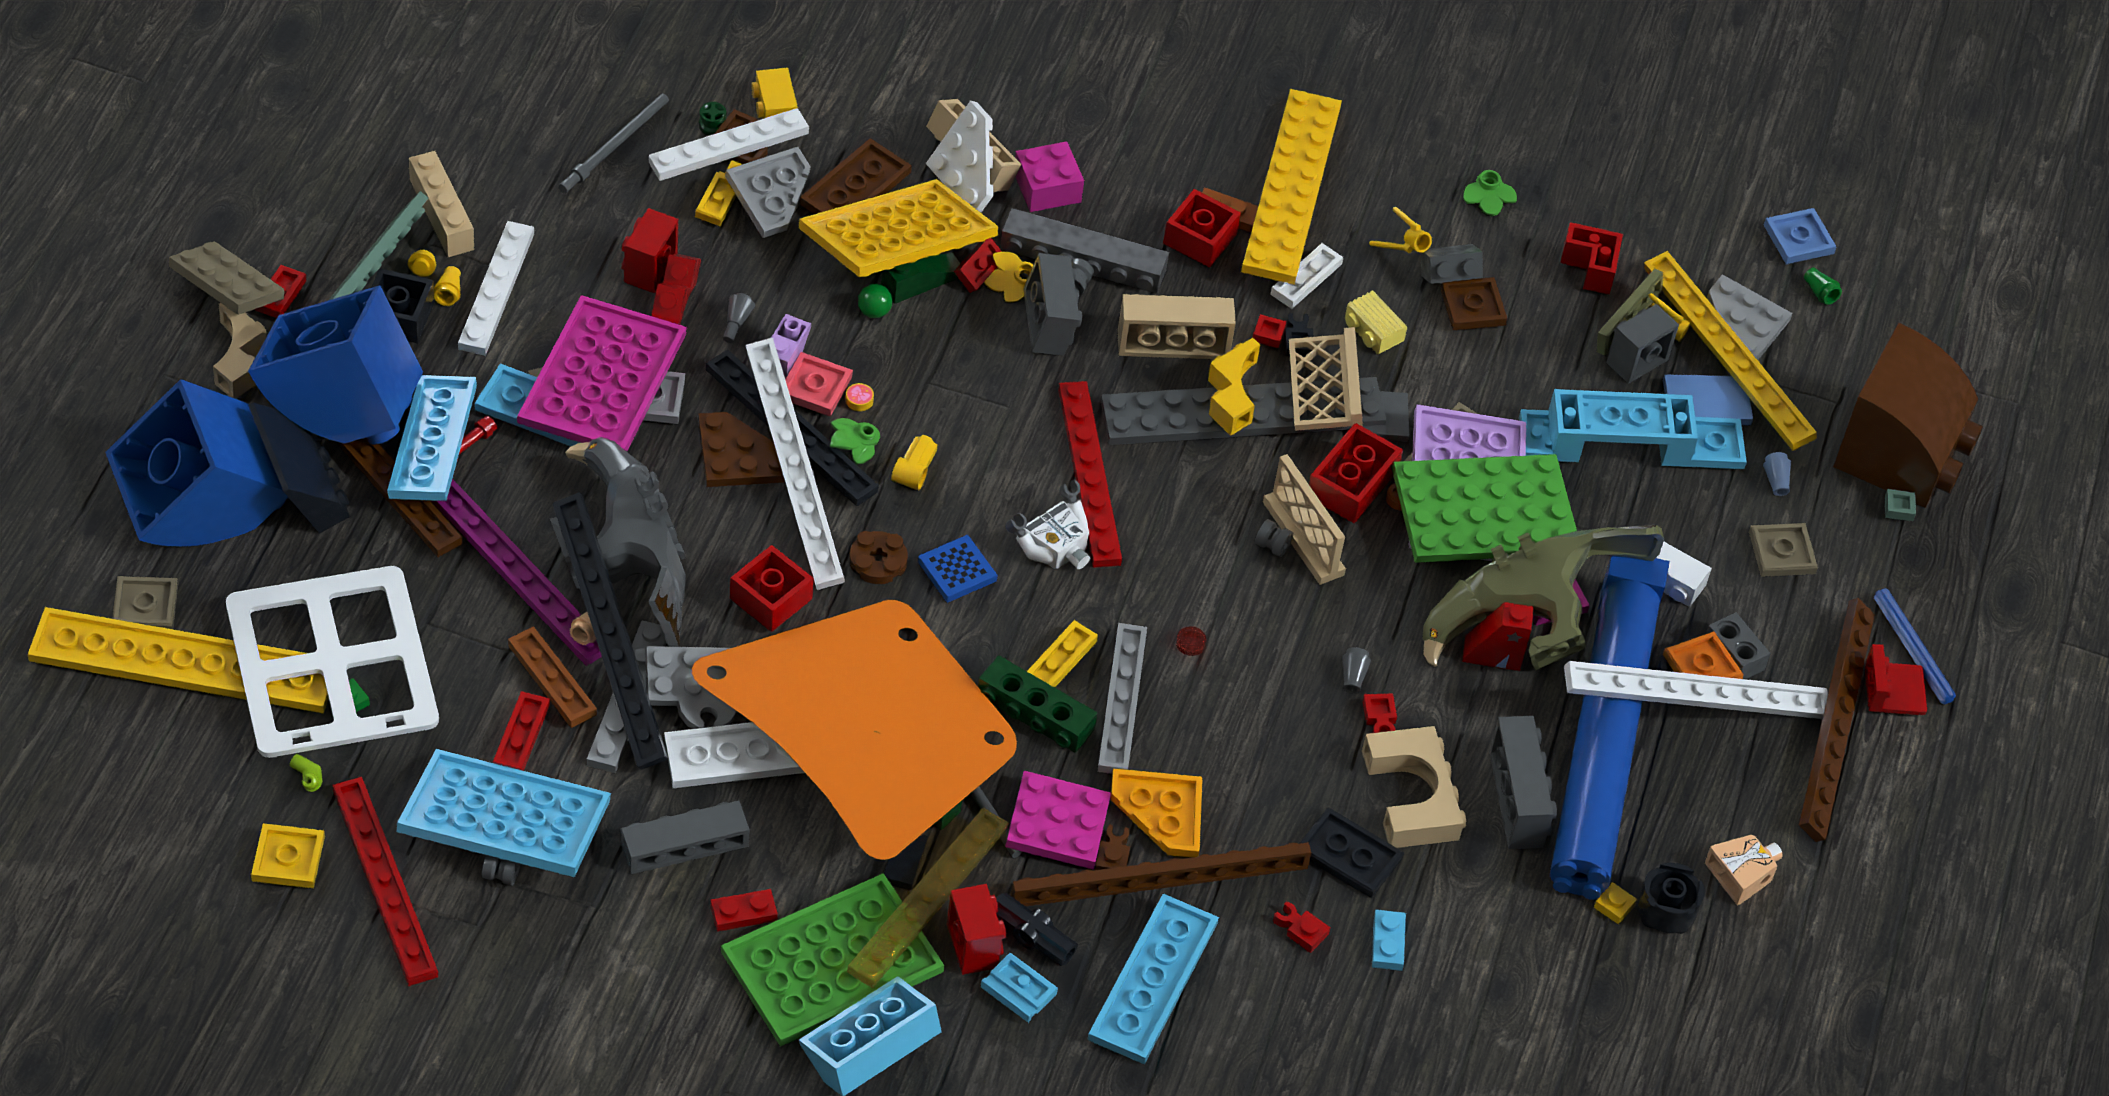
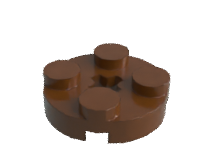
(881, 543)

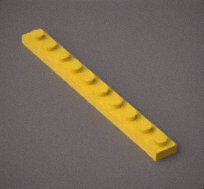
(1732, 353)

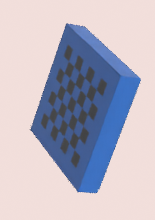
(957, 568)

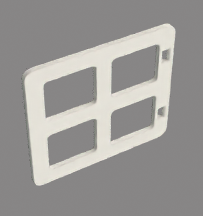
(331, 661)

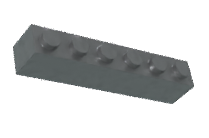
(1108, 255)

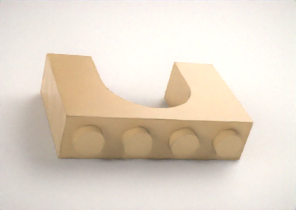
(1418, 753)

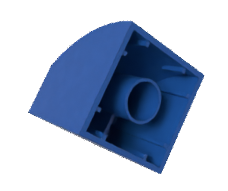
(340, 368)
(195, 469)

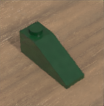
(920, 276)

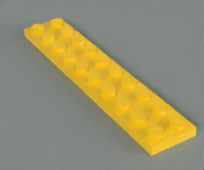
(1291, 187)
(162, 657)

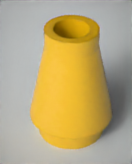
(448, 287)

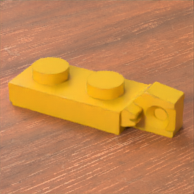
(717, 199)

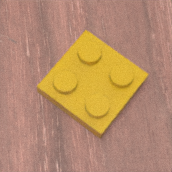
(288, 855)

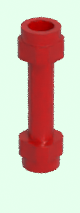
(483, 429)

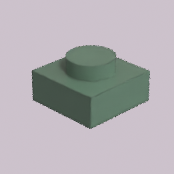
(1900, 505)

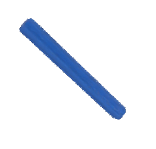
(1914, 646)

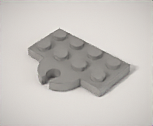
(672, 684)

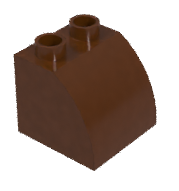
(1911, 420)

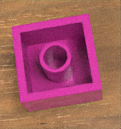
(1049, 176)

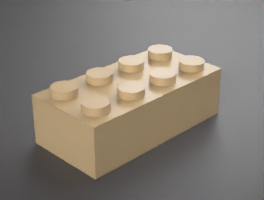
(1175, 326)

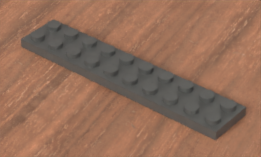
(1185, 412)

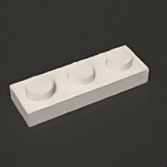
(1311, 273)

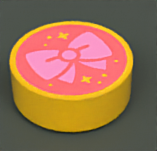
(859, 397)

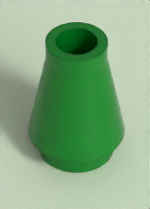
(1824, 287)

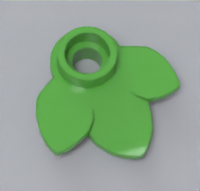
(1489, 193)
(855, 437)

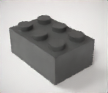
(1052, 304)

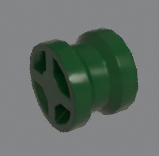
(711, 117)

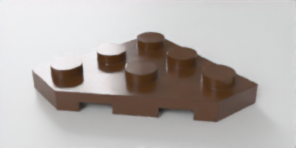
(736, 452)

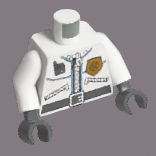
(1057, 534)

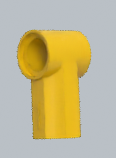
(913, 467)

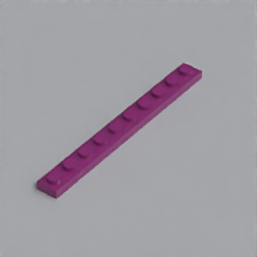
(515, 569)

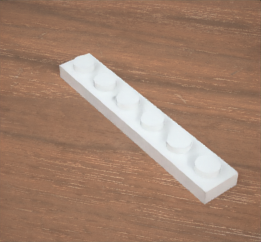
(728, 144)
(496, 288)

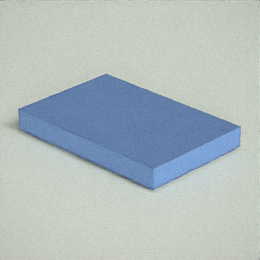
(1712, 396)

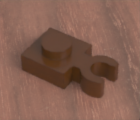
(1114, 850)

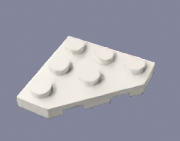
(966, 158)

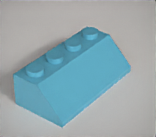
(871, 1035)

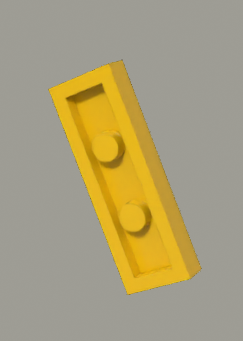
(1064, 654)

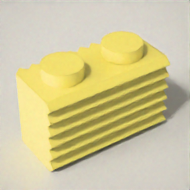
(1375, 322)

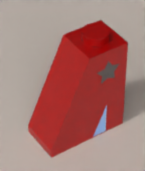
(1500, 637)

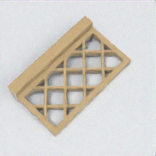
(1348, 374)
(1300, 511)

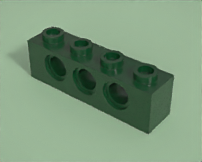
(1048, 702)

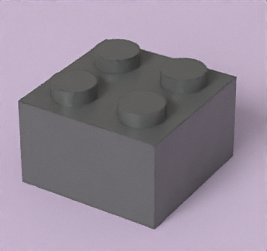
(1642, 343)

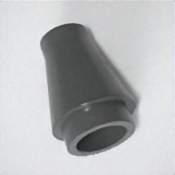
(1355, 667)

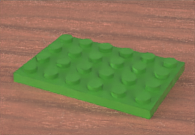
(1478, 503)
(801, 962)

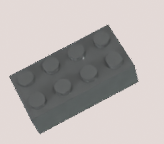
(1522, 782)

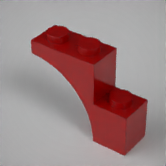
(676, 288)

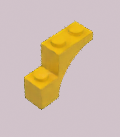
(1230, 404)

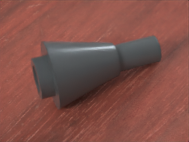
(739, 309)

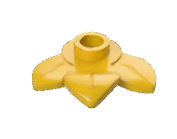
(1007, 276)

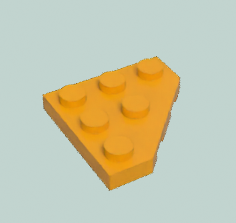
(1162, 807)

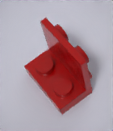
(1894, 685)

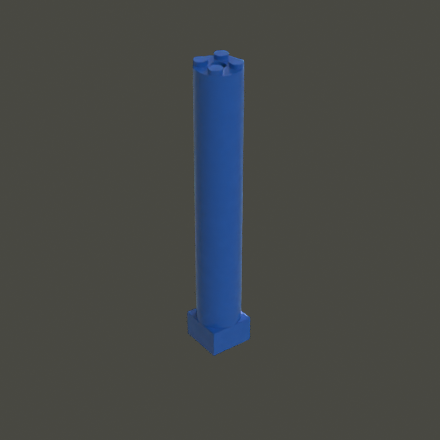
(1607, 730)

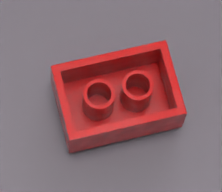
(1354, 472)

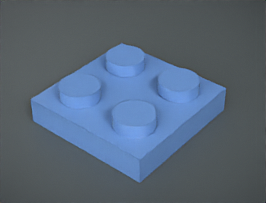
(1799, 236)

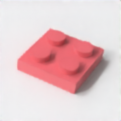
(817, 383)

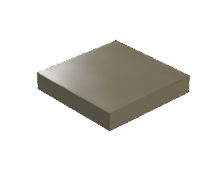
(1783, 549)
(146, 600)

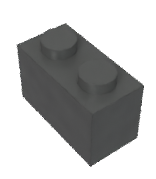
(1452, 263)

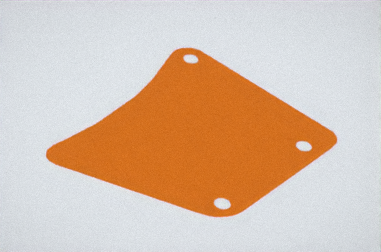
(851, 675)

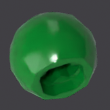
(874, 301)

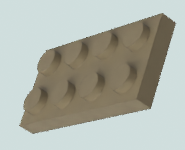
(226, 277)

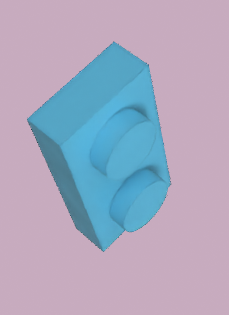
(1388, 940)

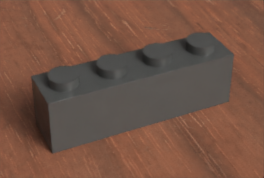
(685, 837)

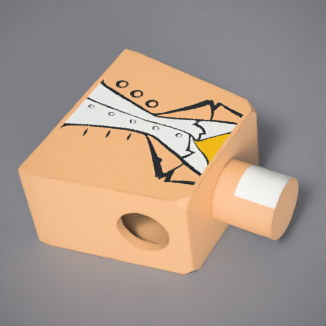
(1743, 866)

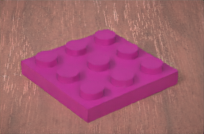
(1058, 820)

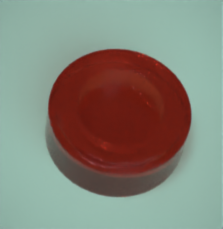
(1191, 641)

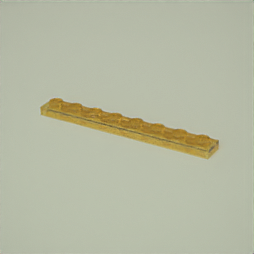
(927, 898)

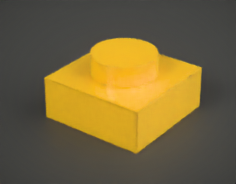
(1615, 903)

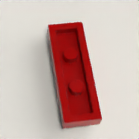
(522, 731)

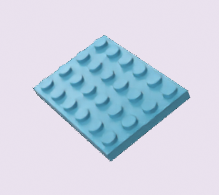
(504, 812)

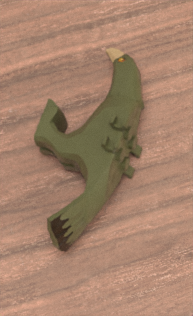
(1536, 577)

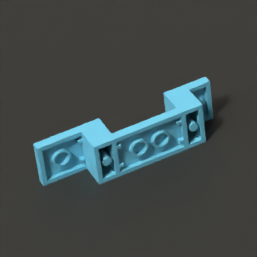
(1634, 418)

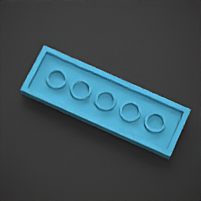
(432, 438)
(1153, 979)

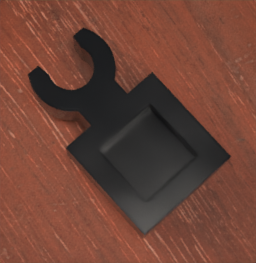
(1297, 330)

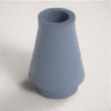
(1778, 472)

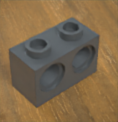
(1741, 644)

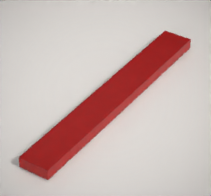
(385, 881)

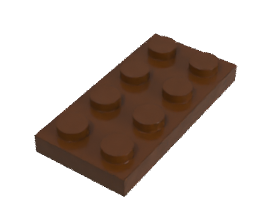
(861, 176)

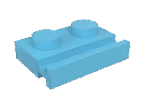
(1019, 987)

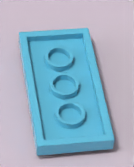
(505, 397)

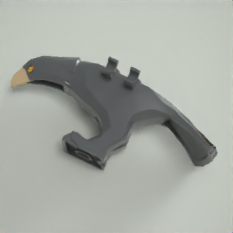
(636, 530)

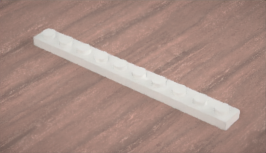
(795, 464)
(1695, 690)

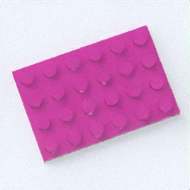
(602, 373)

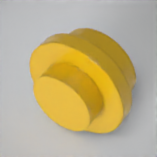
(422, 263)

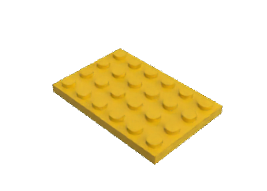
(898, 228)

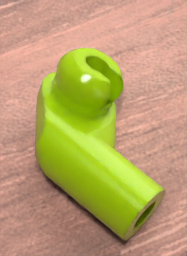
(310, 771)

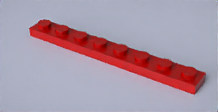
(1090, 473)

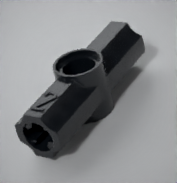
(1035, 930)

